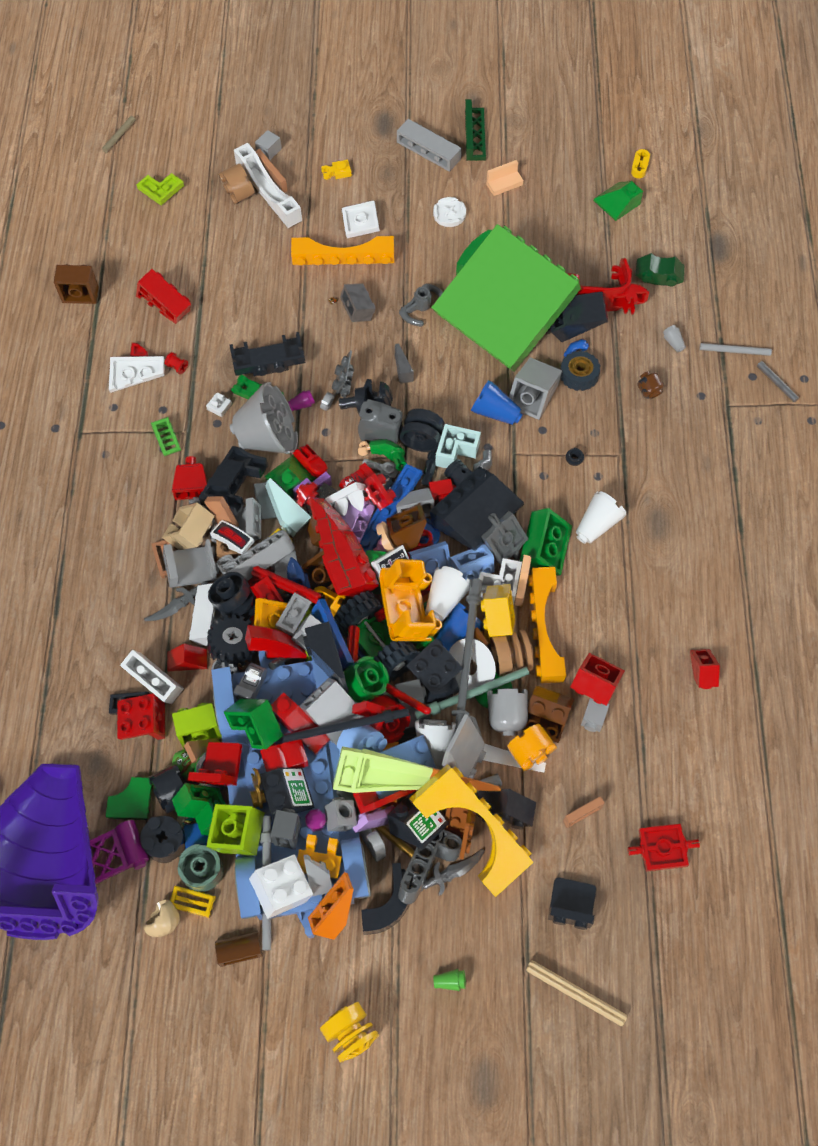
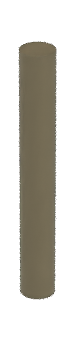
(118, 134)

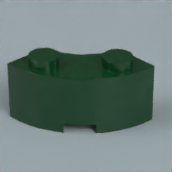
(660, 270)

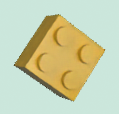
(498, 610)

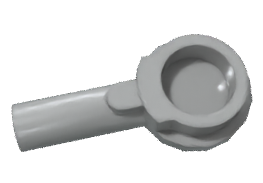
(387, 468)

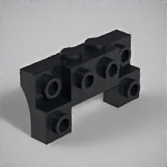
(268, 358)
(231, 475)

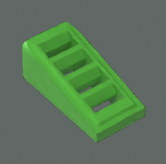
(161, 424)

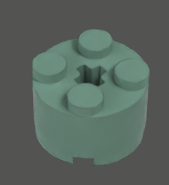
(189, 871)

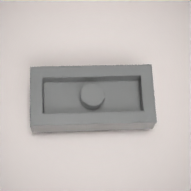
(293, 614)

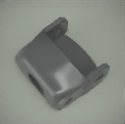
(382, 423)

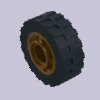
(580, 370)

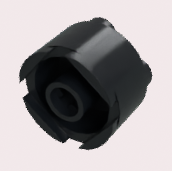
(166, 784)
(158, 828)

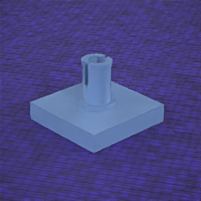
(433, 556)

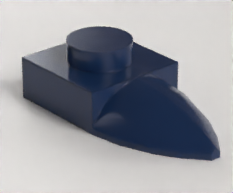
(296, 574)

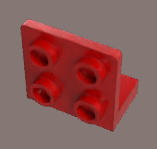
(141, 717)
(220, 765)

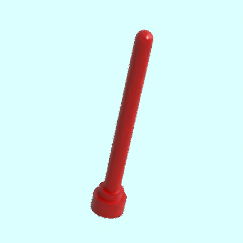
(408, 699)

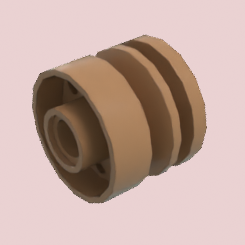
(516, 651)

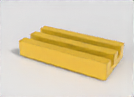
(209, 905)

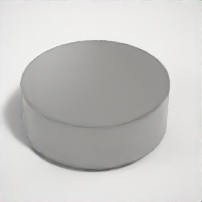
(327, 401)

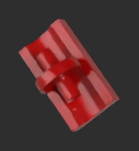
(377, 492)

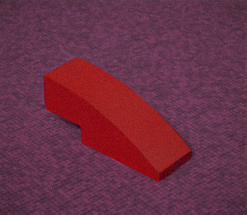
(273, 642)

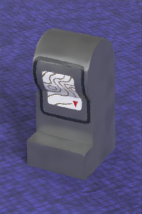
(250, 682)

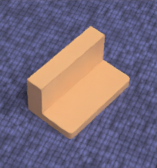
(504, 178)

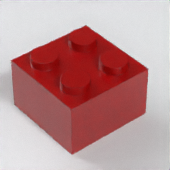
(597, 679)

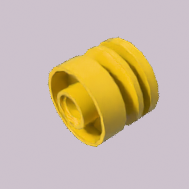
(347, 1029)

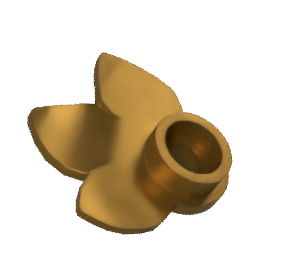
(257, 796)

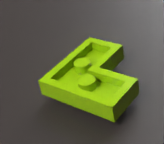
(160, 191)

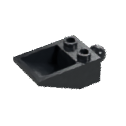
(580, 316)

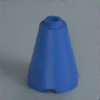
(496, 405)
(455, 626)

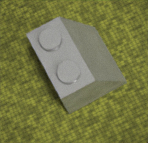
(534, 387)

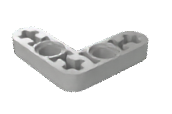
(372, 841)

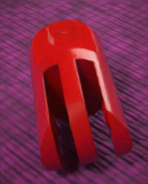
(310, 460)

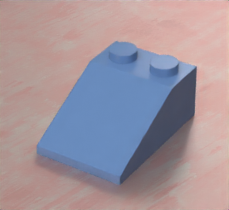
(413, 750)

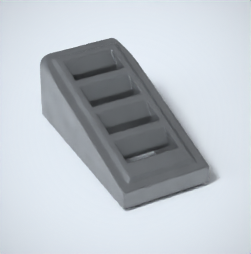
(404, 369)

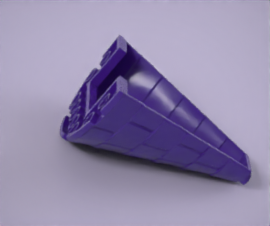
(46, 857)

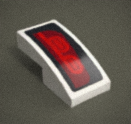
(232, 536)

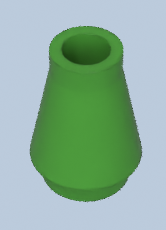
(450, 980)

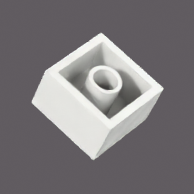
(281, 886)

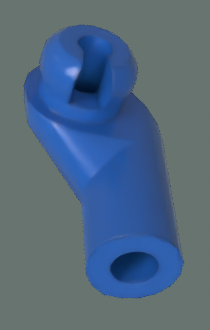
(580, 344)

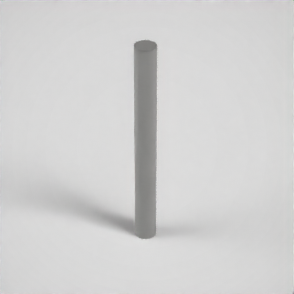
(735, 349)

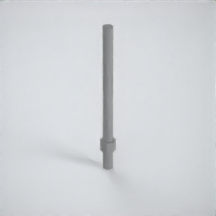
(266, 840)

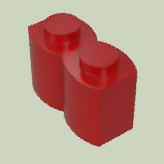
(284, 756)

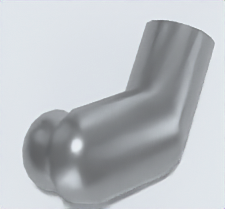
(486, 462)

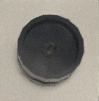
(422, 430)

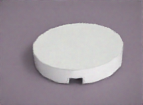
(449, 212)

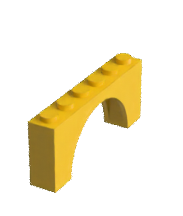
(506, 856)

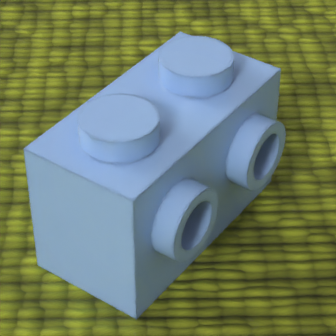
(474, 562)

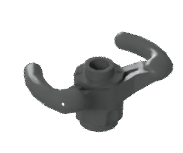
(420, 301)

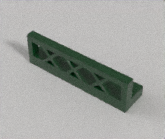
(471, 133)

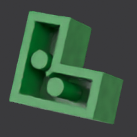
(256, 719)
(198, 803)

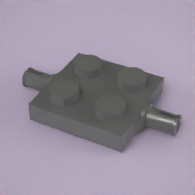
(505, 537)

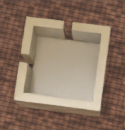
(193, 522)

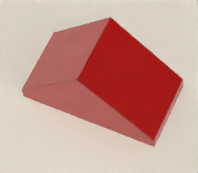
(186, 658)

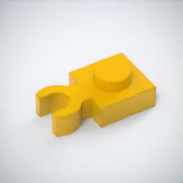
(338, 169)

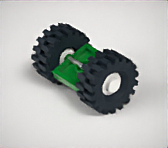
(374, 635)

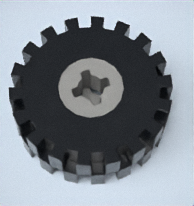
(227, 650)

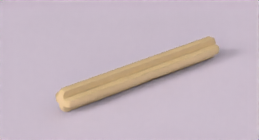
(576, 993)

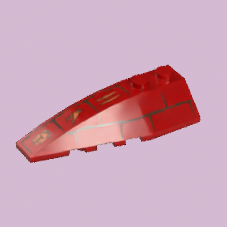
(343, 553)

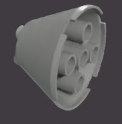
(265, 422)

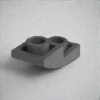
(263, 499)

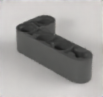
(439, 848)

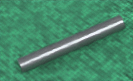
(775, 379)

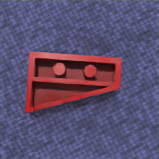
(163, 296)

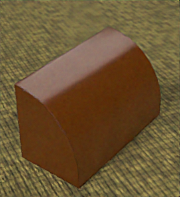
(238, 949)

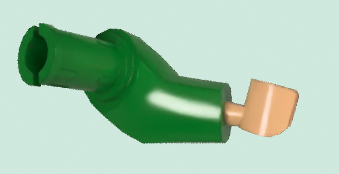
(386, 448)

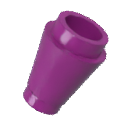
(301, 401)

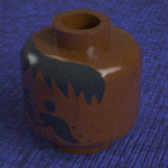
(650, 385)

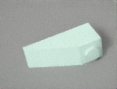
(288, 512)

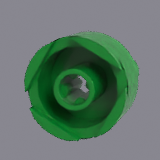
(366, 679)

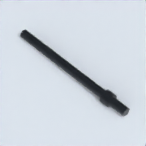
(386, 716)

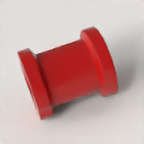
(176, 363)

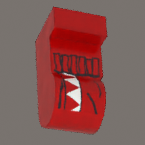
(358, 476)

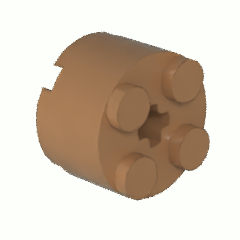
(236, 183)

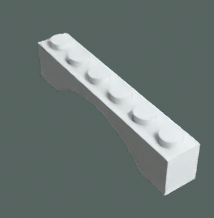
(281, 203)

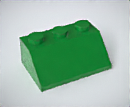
(547, 540)

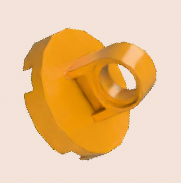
(332, 599)

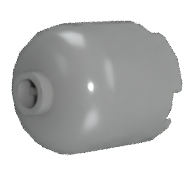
(508, 710)

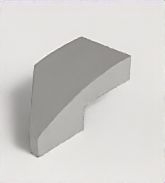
(318, 876)

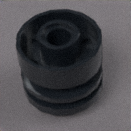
(232, 596)

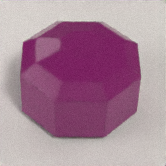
(315, 820)

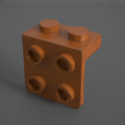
(462, 824)

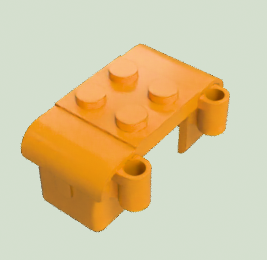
(403, 601)

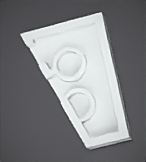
(134, 370)

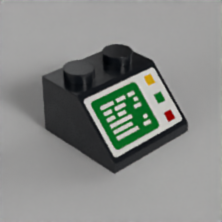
(287, 790)
(412, 826)

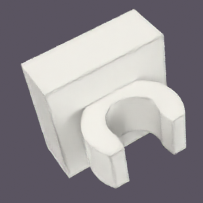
(219, 404)

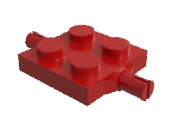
(663, 847)

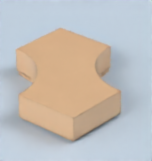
(523, 580)

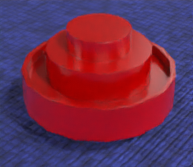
(305, 492)

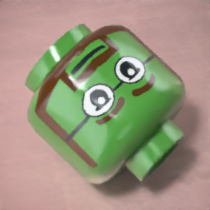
(184, 763)

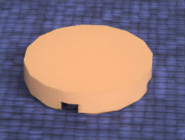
(387, 542)

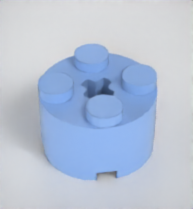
(362, 737)

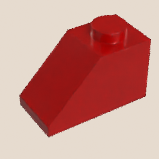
(705, 668)

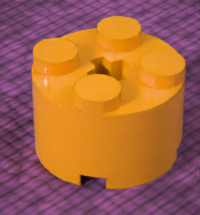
(531, 747)

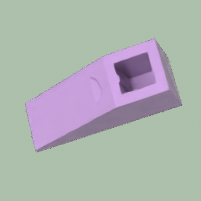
(357, 519)

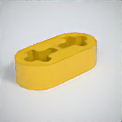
(639, 163)

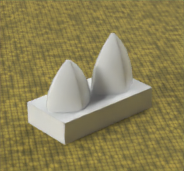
(351, 493)

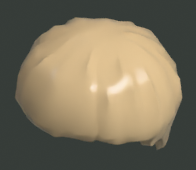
(162, 920)

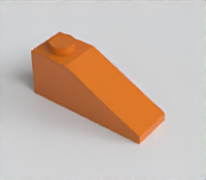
(332, 912)

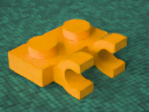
(333, 862)

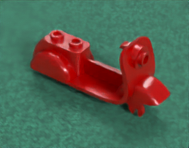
(621, 297)

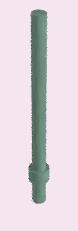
(436, 707)

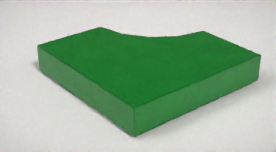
(132, 802)

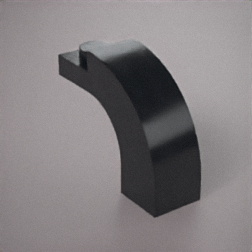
(388, 915)

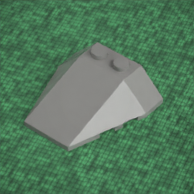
(465, 747)

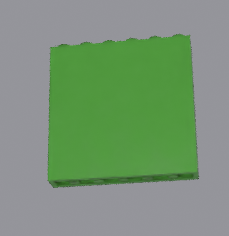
(506, 297)

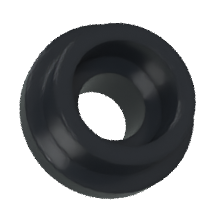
(574, 452)

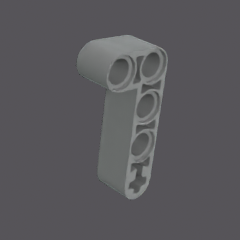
(261, 555)

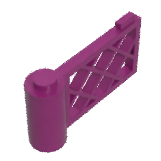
(129, 848)

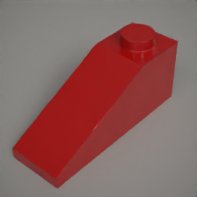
(295, 720)

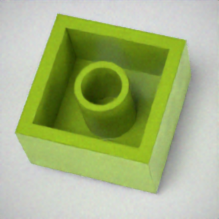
(196, 723)
(235, 829)

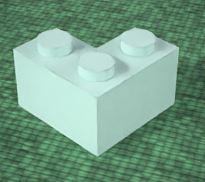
(456, 442)

